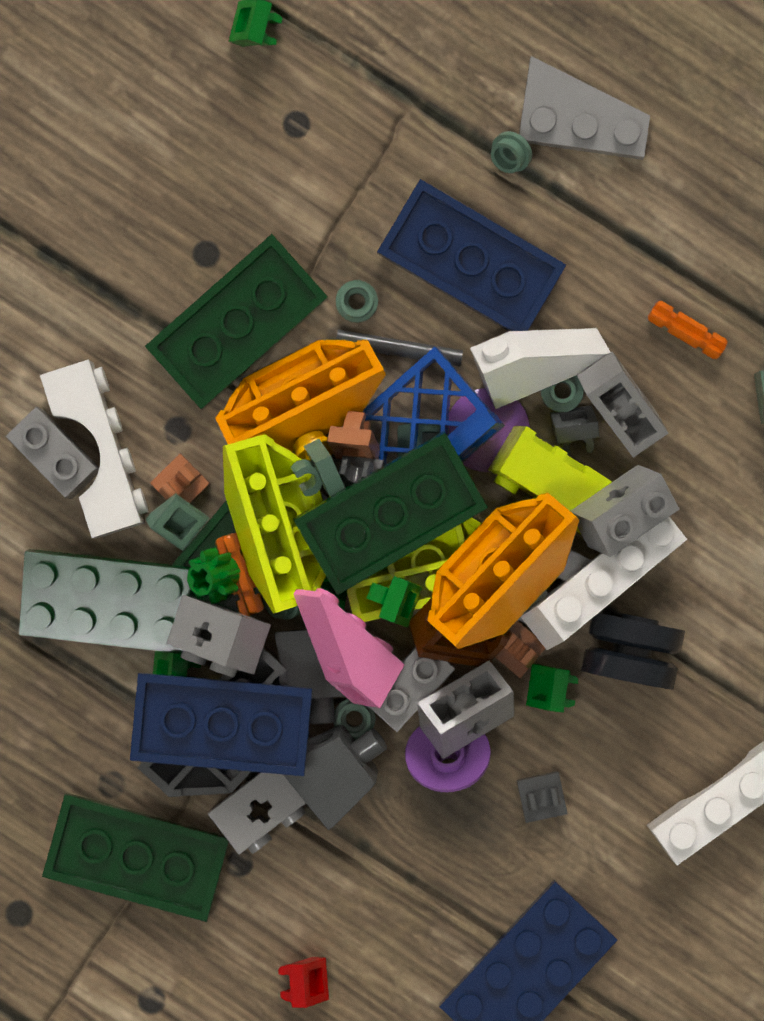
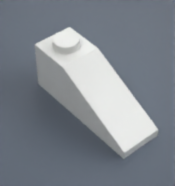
(534, 359)

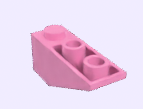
(348, 654)

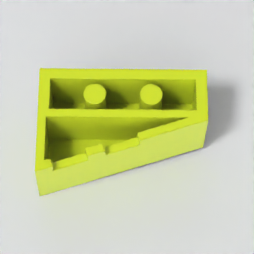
(540, 468)

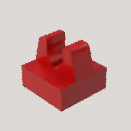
(307, 982)

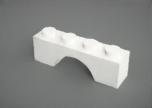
(111, 500)
(599, 584)
(713, 810)

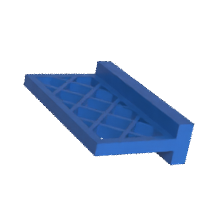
(465, 438)

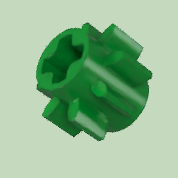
(213, 575)

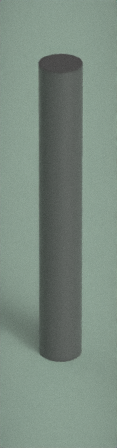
(401, 347)

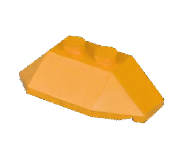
(303, 392)
(501, 569)

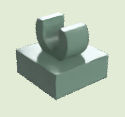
(322, 469)

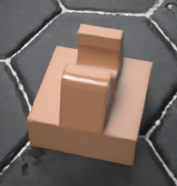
(353, 438)
(180, 478)
(520, 650)

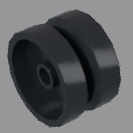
(632, 650)

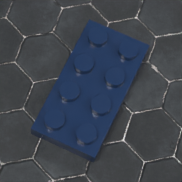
(471, 258)
(221, 724)
(532, 963)

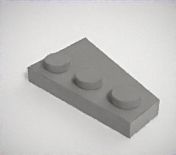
(579, 117)

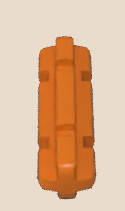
(687, 330)
(248, 602)

